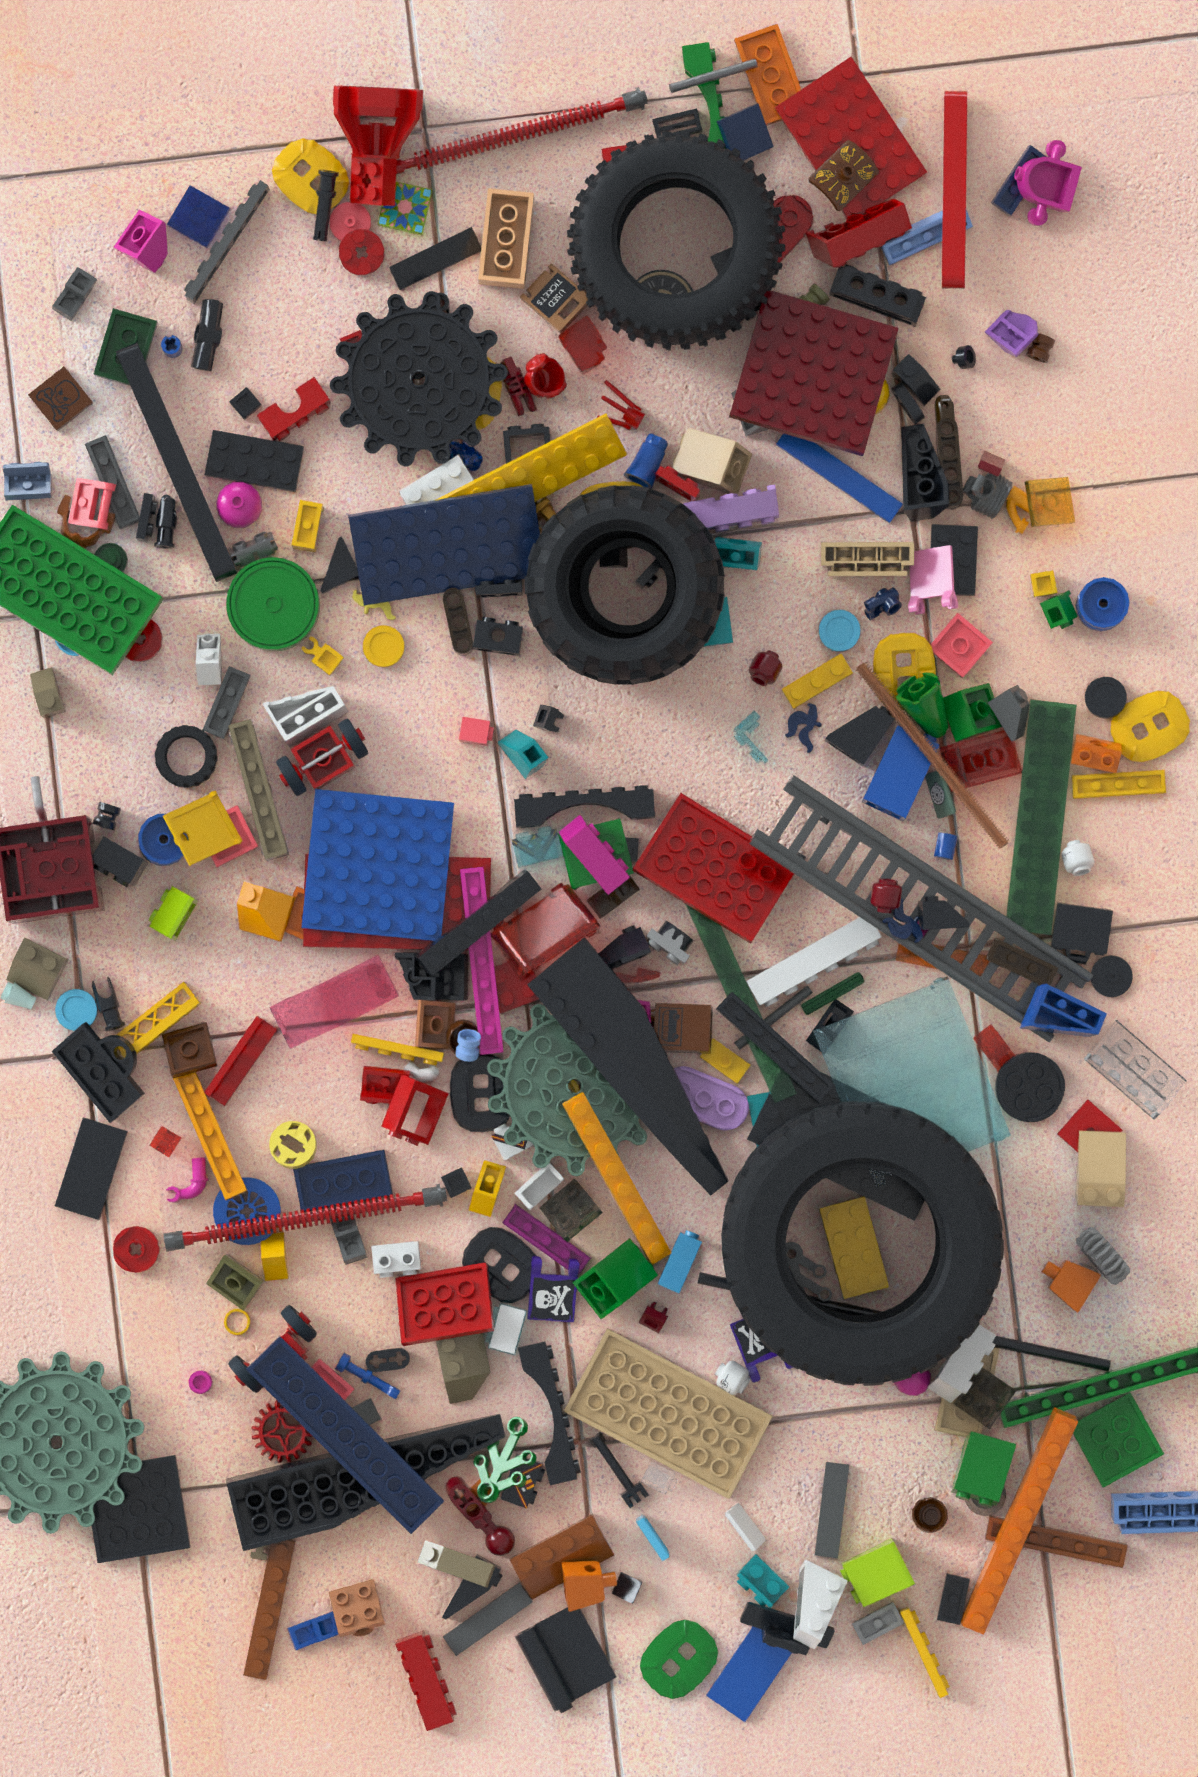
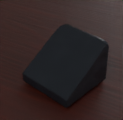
(615, 558)
(627, 1587)

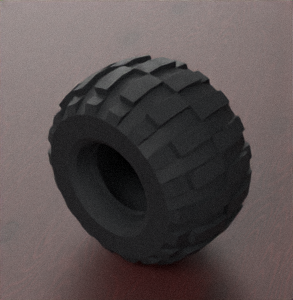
(560, 585)

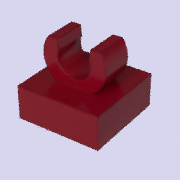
(653, 1319)

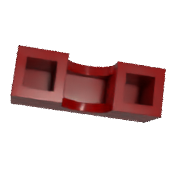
(312, 402)

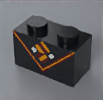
(526, 1494)

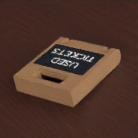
(551, 295)

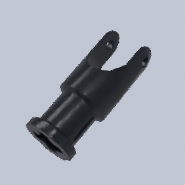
(166, 523)
(109, 1008)

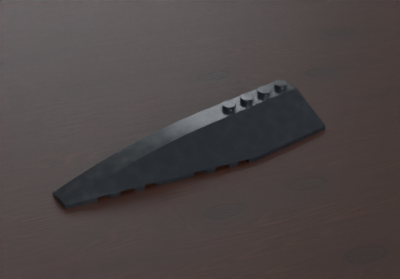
(626, 1050)
(322, 1494)

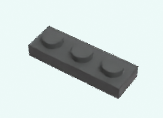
(226, 702)

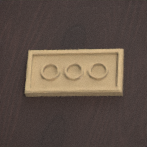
(953, 1419)

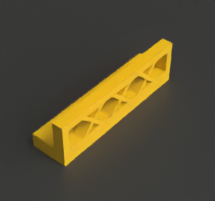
(165, 1024)

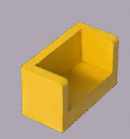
(307, 525)

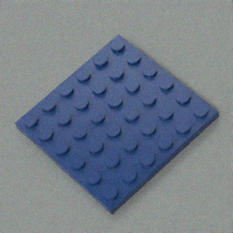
(377, 865)

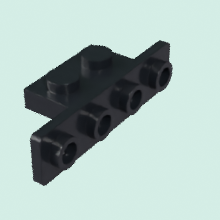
(778, 1628)

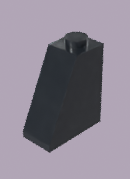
(861, 735)

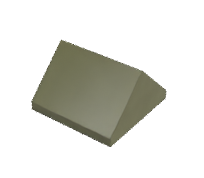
(235, 1282)

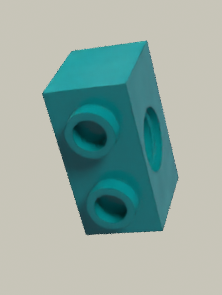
(739, 553)

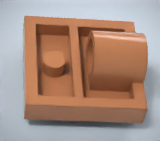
(357, 1609)

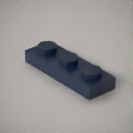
(1008, 195)

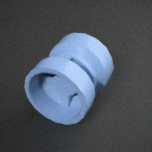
(468, 1042)

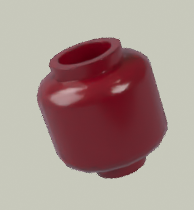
(765, 668)
(886, 895)

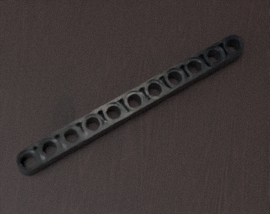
(176, 462)

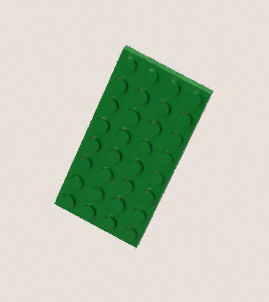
(70, 592)

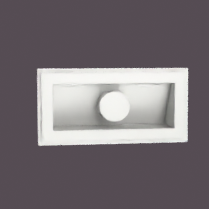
(745, 1527)

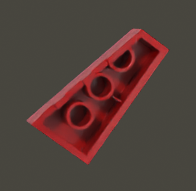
(859, 233)
(425, 1680)

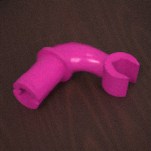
(197, 1185)

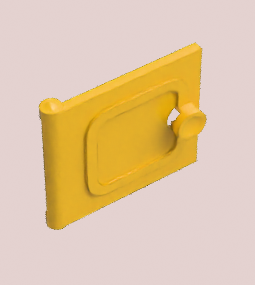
(206, 826)

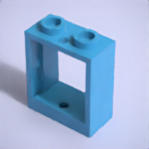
(680, 1261)

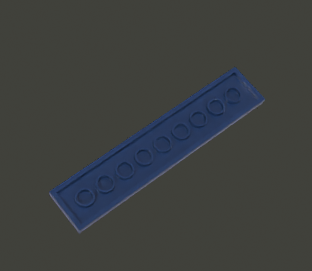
(345, 1434)

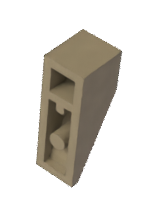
(456, 1563)

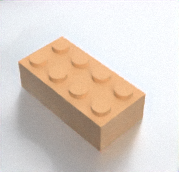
(506, 238)

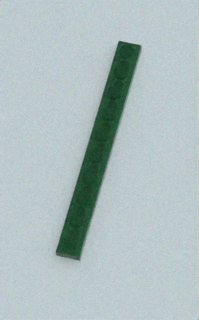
(734, 981)

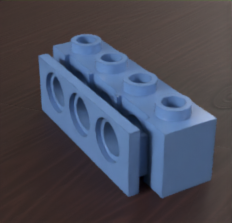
(1155, 1512)

